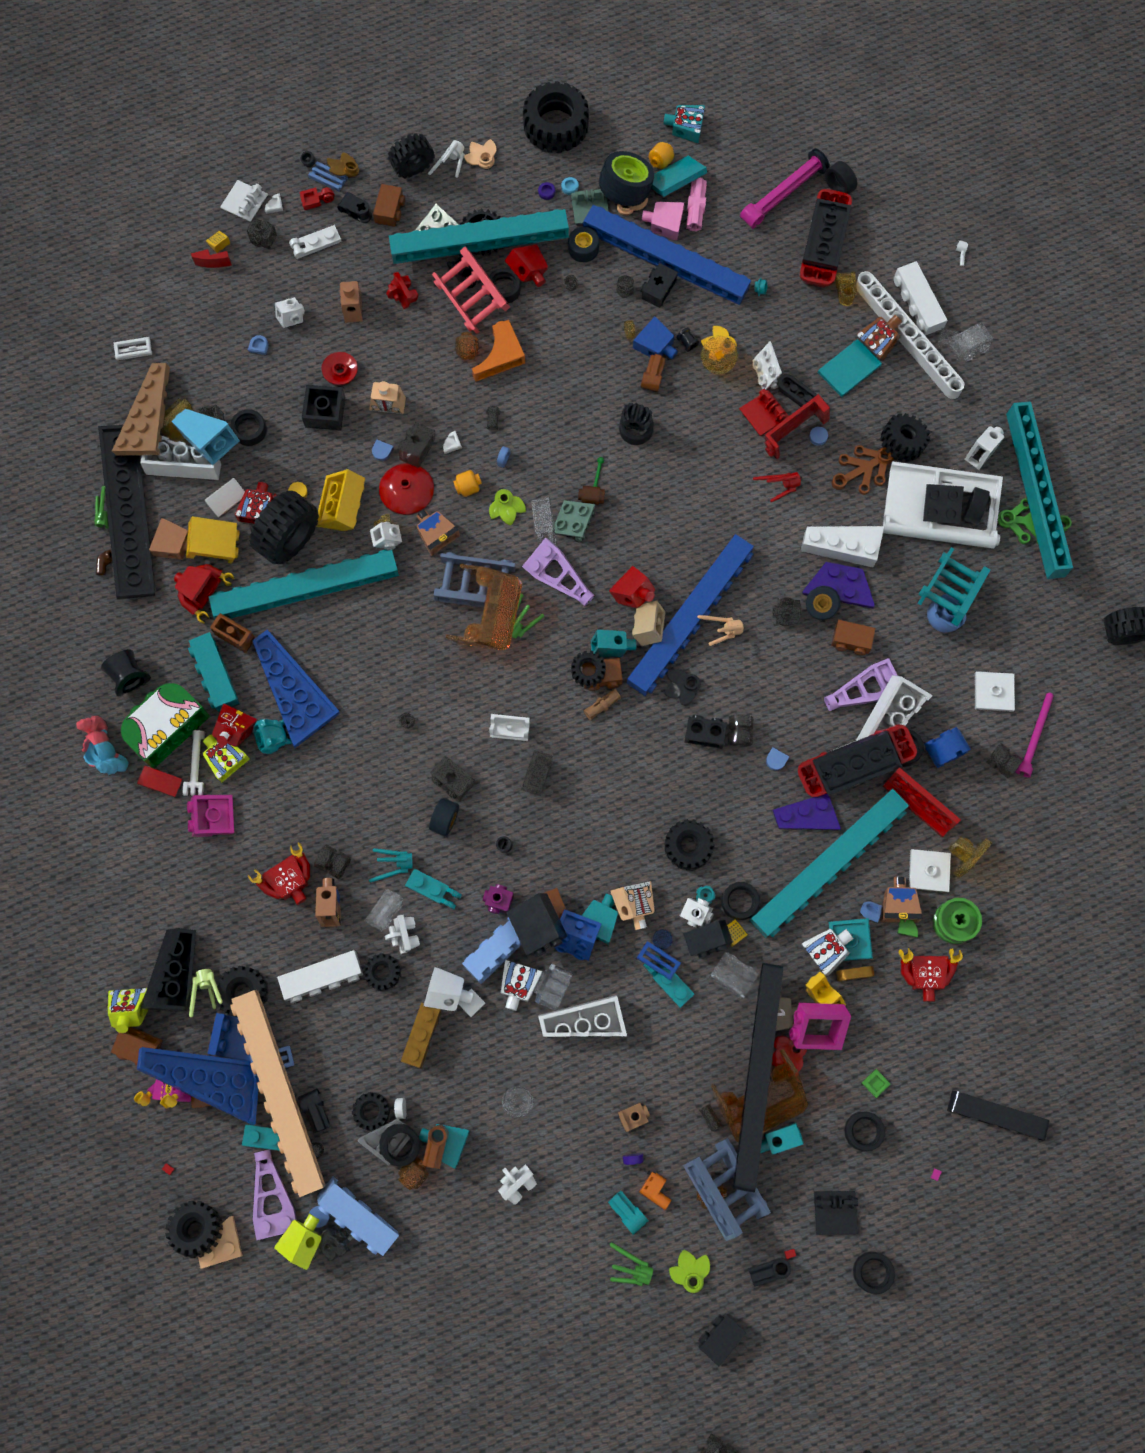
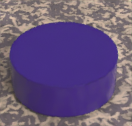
(546, 191)
(632, 1159)

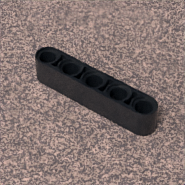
(998, 1115)

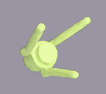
(204, 979)

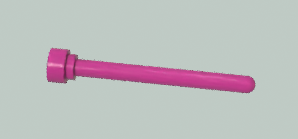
(1026, 765)

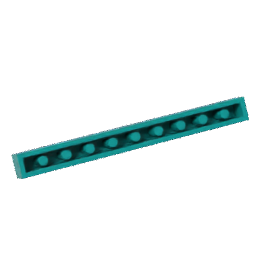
(479, 236)
(1039, 491)
(304, 585)
(825, 867)

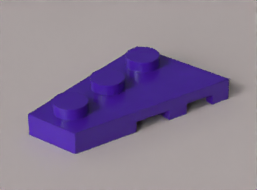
(808, 814)

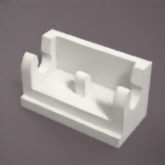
(509, 727)

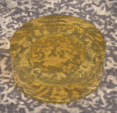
(629, 329)

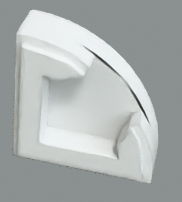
(274, 204)
(451, 443)

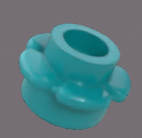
(761, 286)
(705, 890)

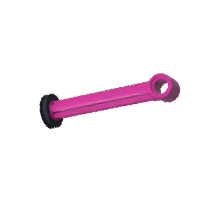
(754, 213)

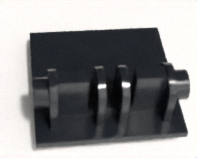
(943, 503)
(835, 1212)

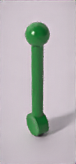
(600, 460)

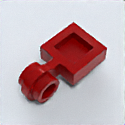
(311, 198)

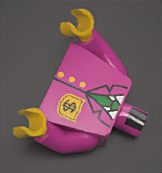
(163, 1092)

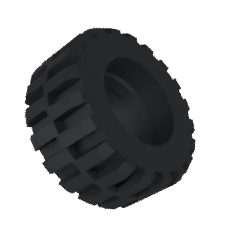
(550, 98)
(283, 527)

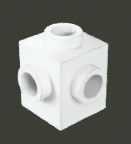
(289, 312)
(386, 536)
(690, 912)

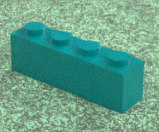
(213, 670)

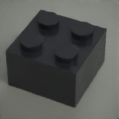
(323, 407)

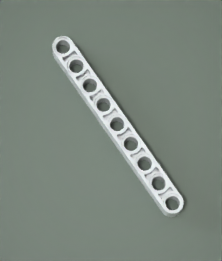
(917, 338)

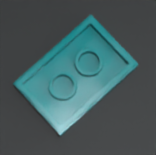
(677, 175)
(849, 368)

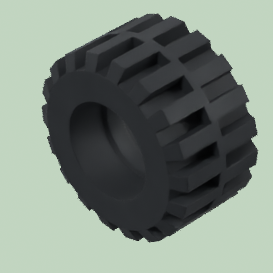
(1125, 626)

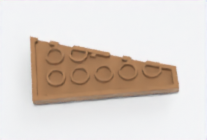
(145, 419)

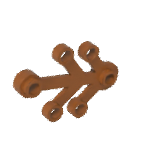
(863, 467)

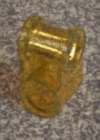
(846, 285)

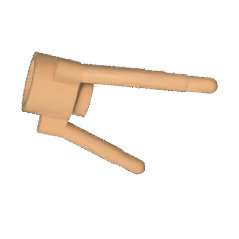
(731, 627)

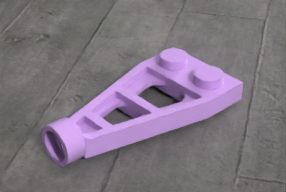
(543, 557)
(881, 671)
(277, 1223)

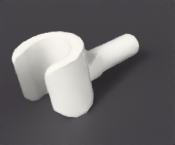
(962, 247)

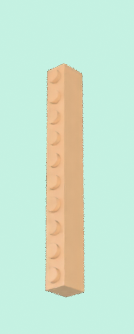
(278, 1093)

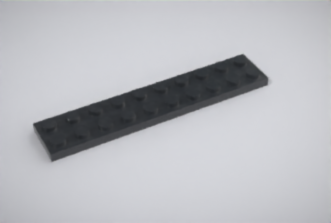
(126, 519)

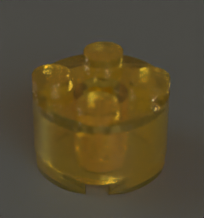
(725, 363)

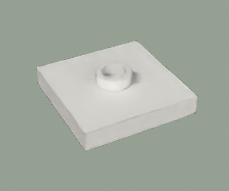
(994, 691)
(929, 870)

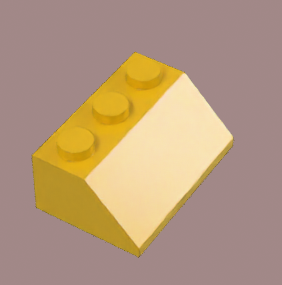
(340, 500)

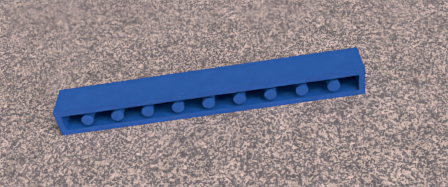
(660, 250)
(685, 621)

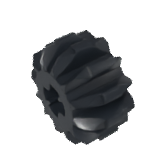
(636, 416)

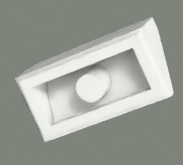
(225, 497)

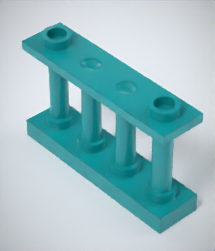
(964, 599)

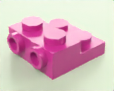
(210, 815)

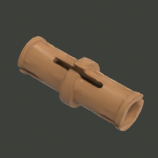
(602, 704)

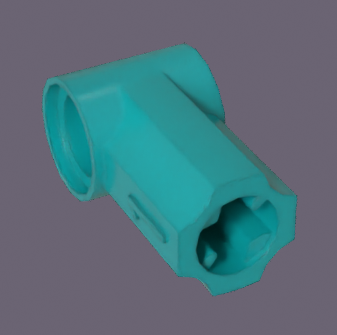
(630, 1215)

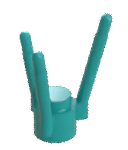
(403, 860)

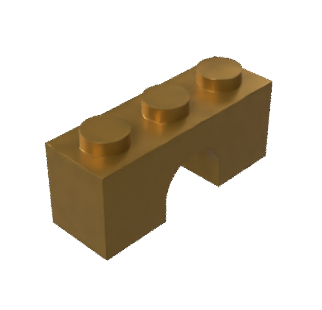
(420, 1036)

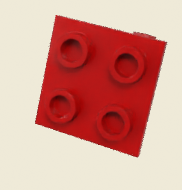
(764, 412)

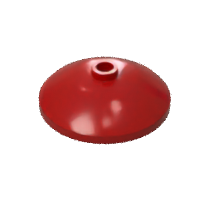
(408, 498)

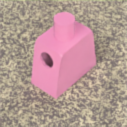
(665, 219)

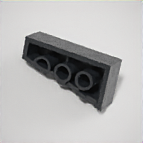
(172, 974)

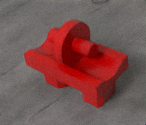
(399, 290)

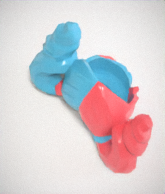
(98, 749)

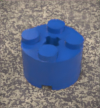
(947, 747)

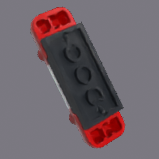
(825, 238)
(857, 761)

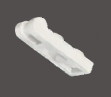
(315, 241)

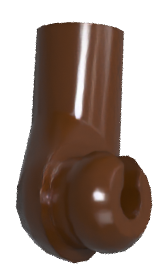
(102, 561)

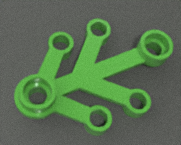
(1026, 521)

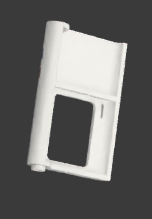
(907, 498)

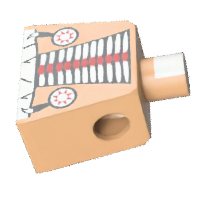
(387, 398)
(634, 903)

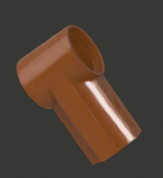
(652, 376)
(435, 1148)

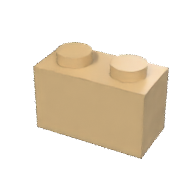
(649, 623)

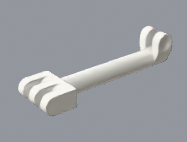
(197, 735)

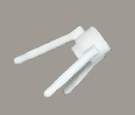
(454, 151)

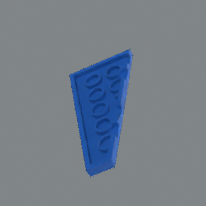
(298, 698)
(214, 1080)

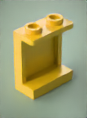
(212, 539)

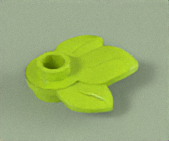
(506, 509)
(690, 1268)

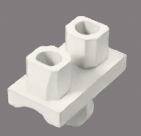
(400, 936)
(514, 1180)

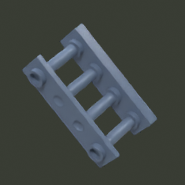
(463, 596)
(713, 1199)

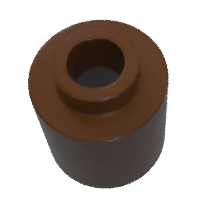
(591, 495)

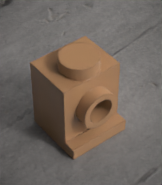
(626, 1120)

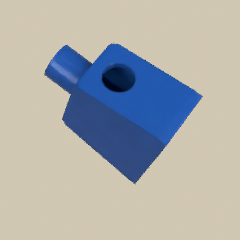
(655, 340)

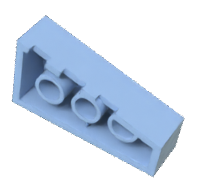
(492, 952)
(356, 1217)

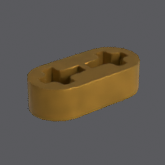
(855, 973)

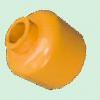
(661, 155)
(467, 483)

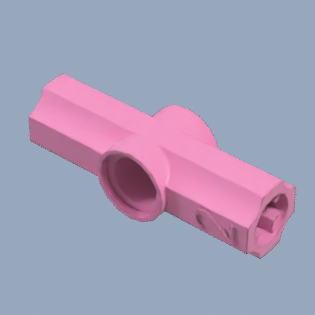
(696, 204)

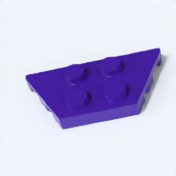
(846, 580)

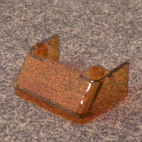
(498, 612)
(784, 1099)

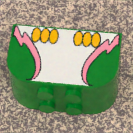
(162, 723)

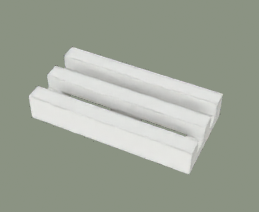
(131, 354)

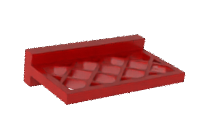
(922, 803)

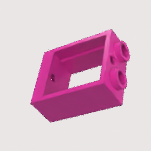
(834, 1040)

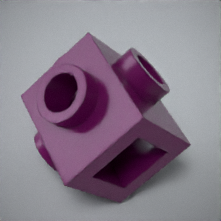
(503, 904)

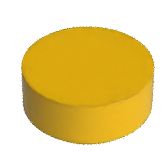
(300, 488)

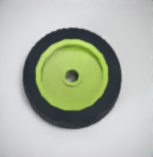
(626, 178)

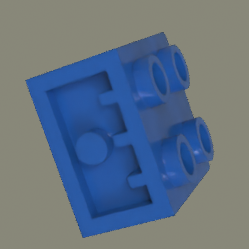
(581, 935)
(226, 1038)

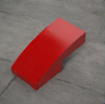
(216, 260)
(159, 781)

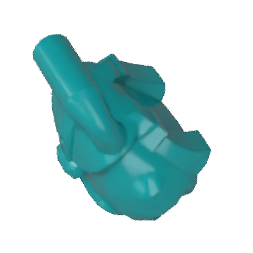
(270, 735)

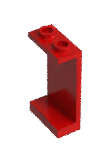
(814, 406)

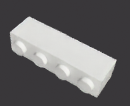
(920, 298)
(320, 976)

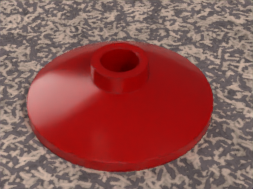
(338, 361)

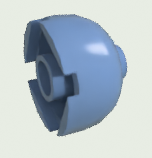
(941, 618)

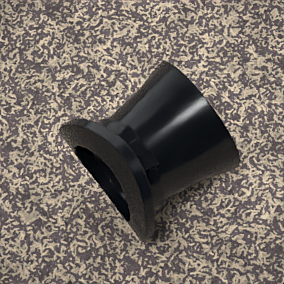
(125, 672)

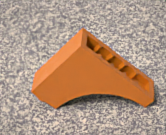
(504, 354)

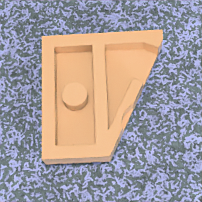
(228, 1246)

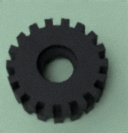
(411, 155)
(898, 444)
(691, 830)
(236, 977)
(181, 1222)

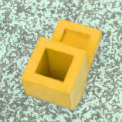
(821, 991)

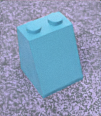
(206, 434)

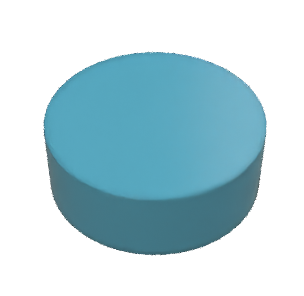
(569, 185)

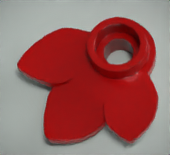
(785, 1043)

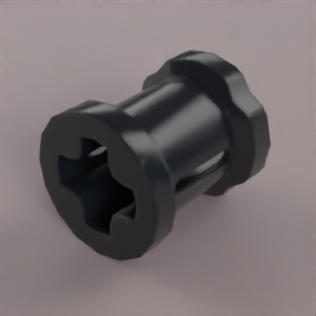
(687, 339)

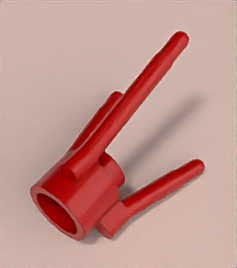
(789, 480)

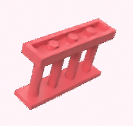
(477, 274)

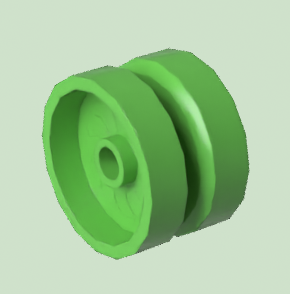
(968, 919)

